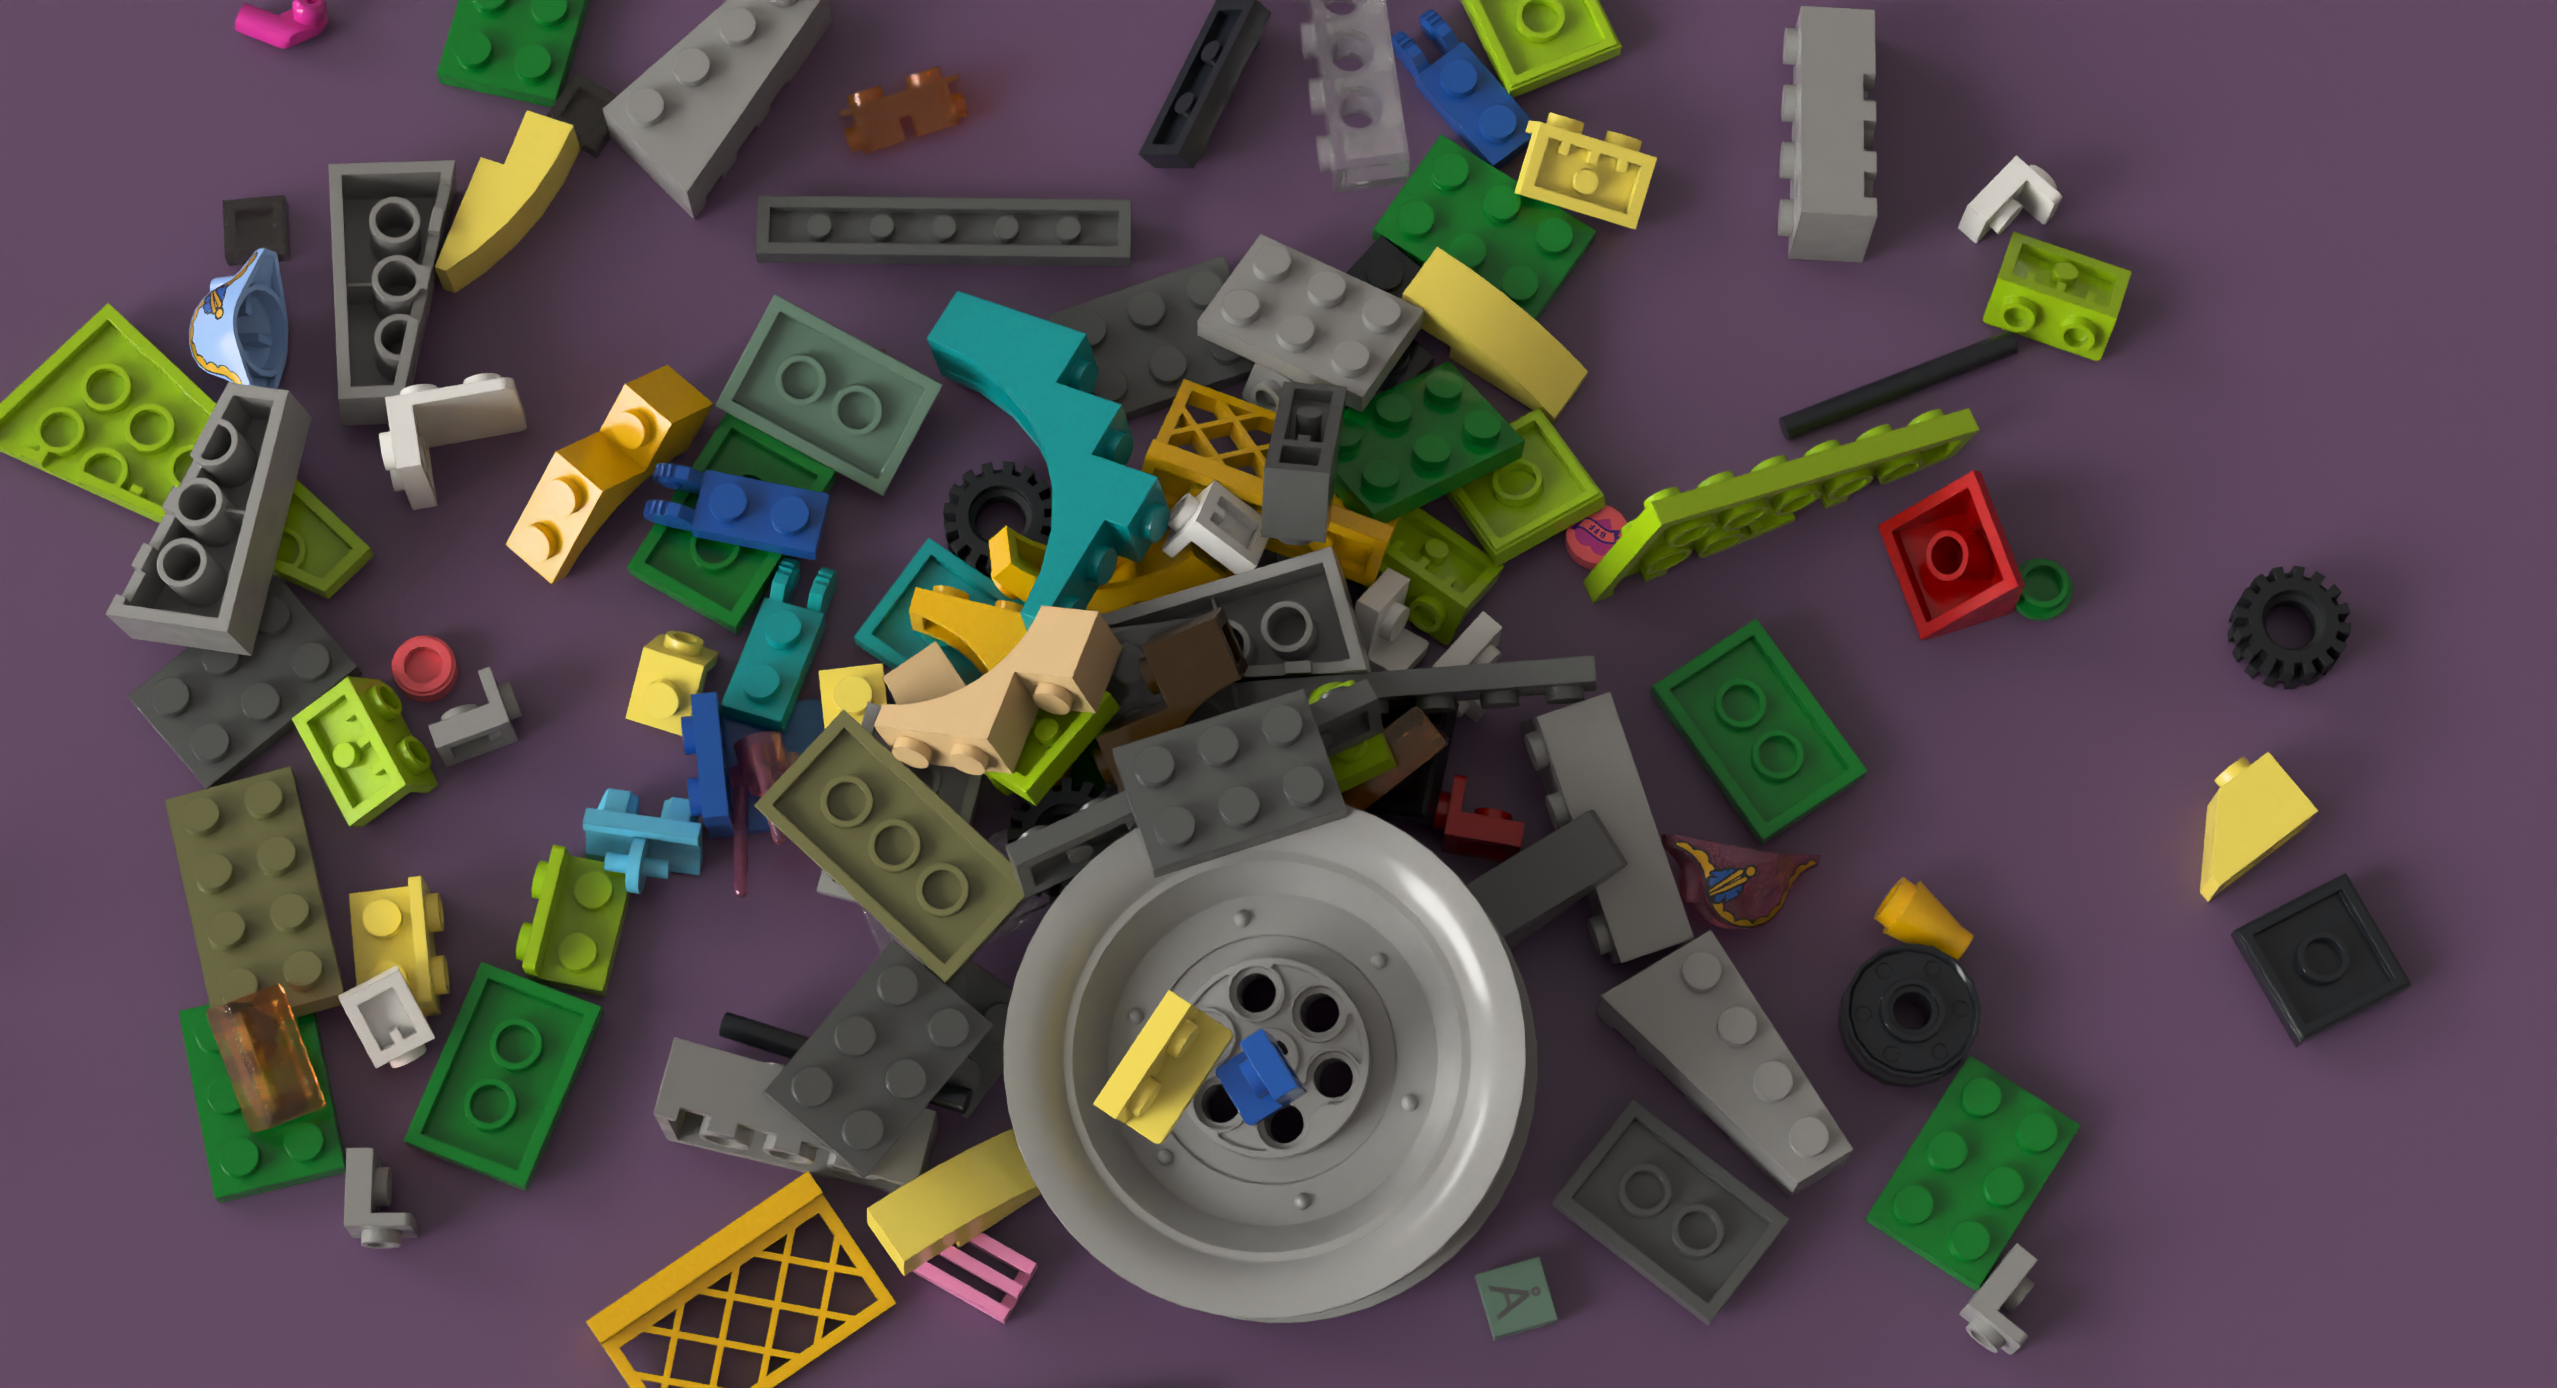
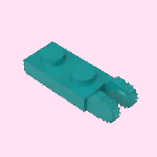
(779, 650)

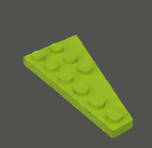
(124, 426)
(1740, 508)

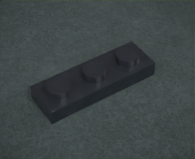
(1205, 84)

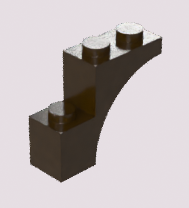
(1187, 668)

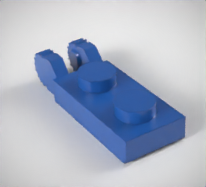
(1465, 93)
(743, 511)

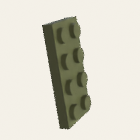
(894, 846)
(255, 892)

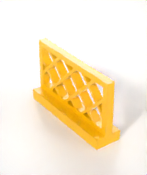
(1354, 537)
(725, 1254)

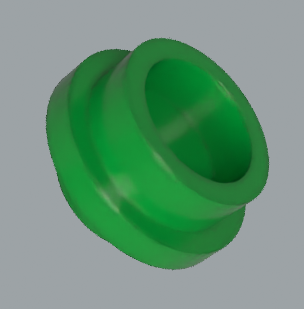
(2046, 589)

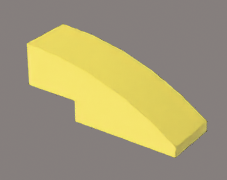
(507, 199)
(1494, 335)
(952, 1202)

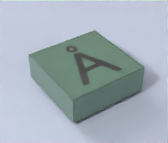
(1516, 1298)

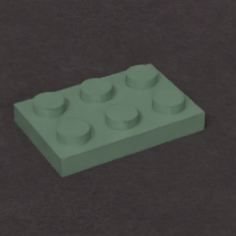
(829, 394)

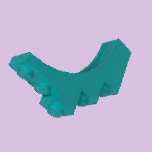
(1046, 383)

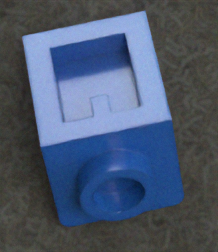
(1259, 1078)

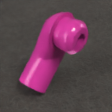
(287, 29)

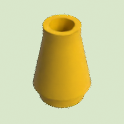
(1919, 918)

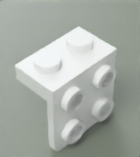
(442, 416)

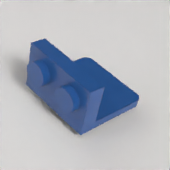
(712, 740)

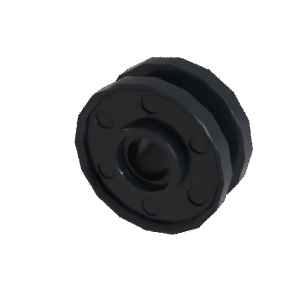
(1933, 984)

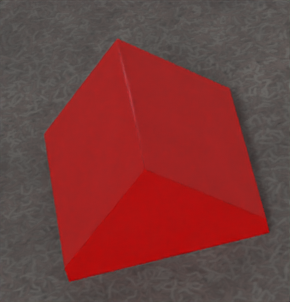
(1953, 559)

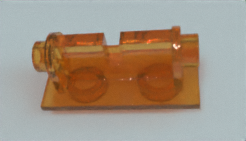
(878, 115)

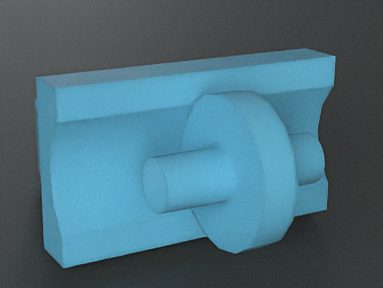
(643, 843)

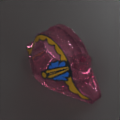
(1735, 884)

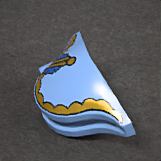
(243, 325)

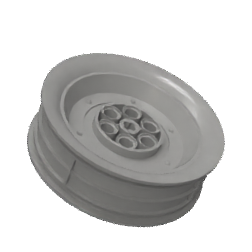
(1378, 1177)

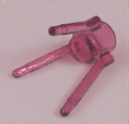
(760, 763)

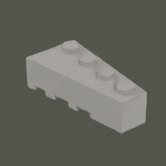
(711, 91)
(1832, 127)
(385, 246)
(222, 528)
(1285, 616)
(1591, 767)
(1721, 1050)
(720, 1106)

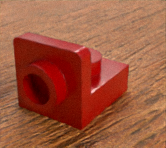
(1482, 835)

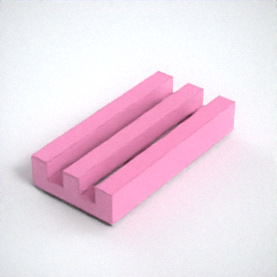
(1000, 1252)

